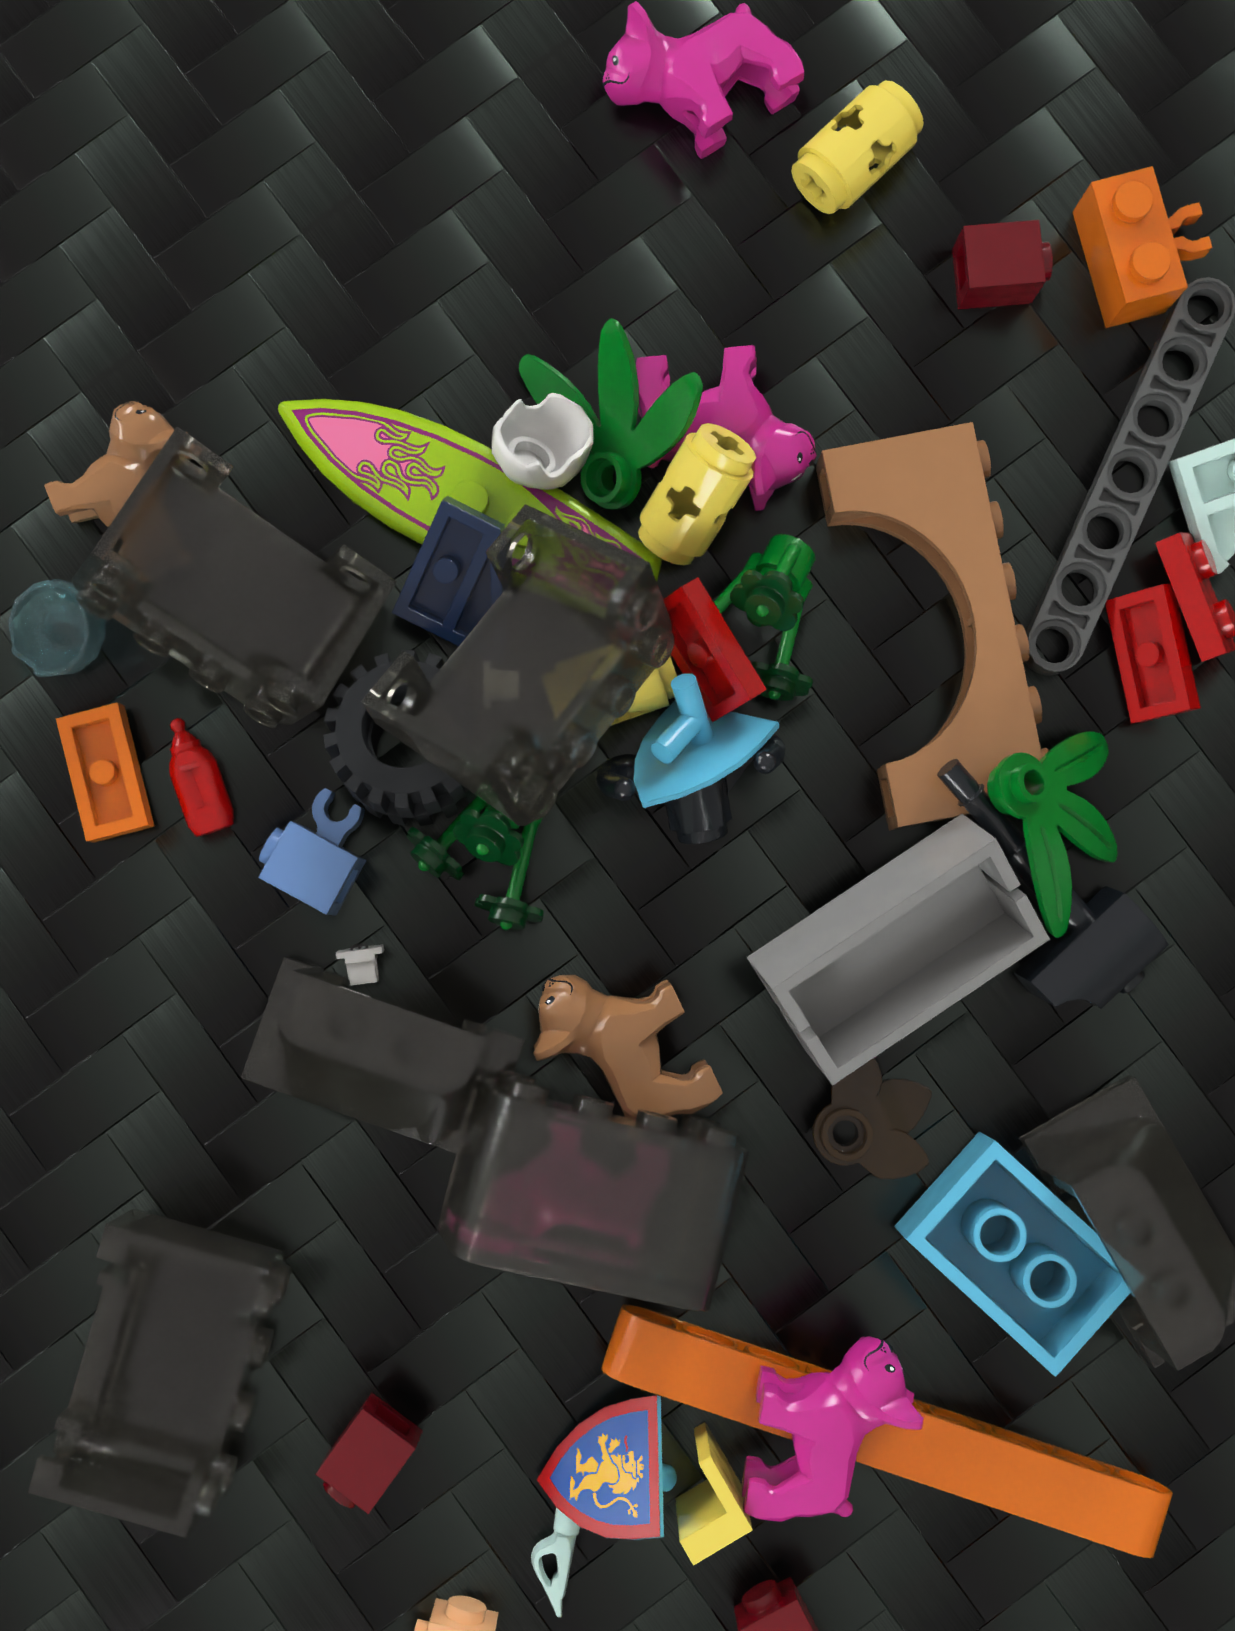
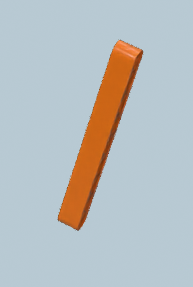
(946, 1454)

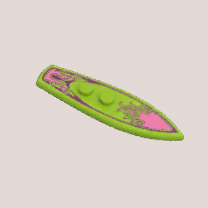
(407, 464)

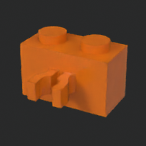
(1133, 246)

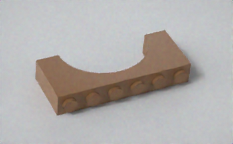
(936, 500)

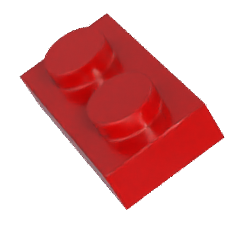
(1189, 569)
(710, 651)
(1152, 654)

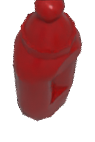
(198, 783)

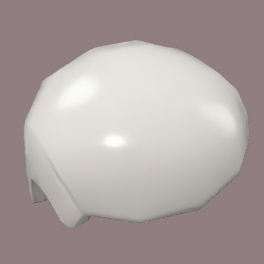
(543, 442)

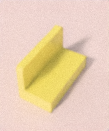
(712, 1511)

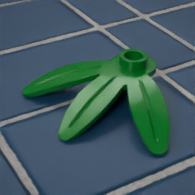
(615, 440)
(1039, 796)

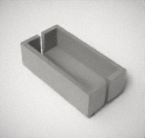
(899, 947)

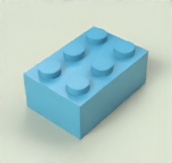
(1016, 1252)

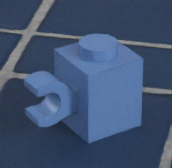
(314, 863)

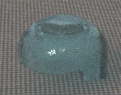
(54, 630)

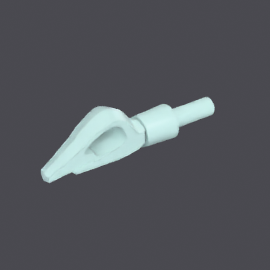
(562, 1545)

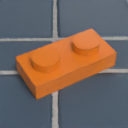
(105, 772)

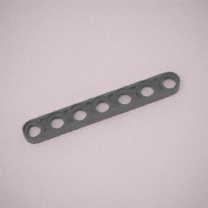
(1149, 454)

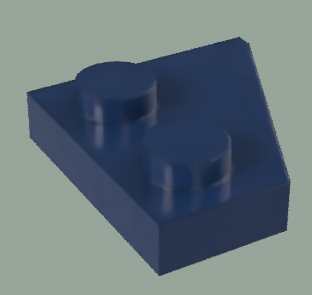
(452, 575)

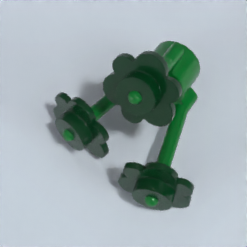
(774, 594)
(491, 840)

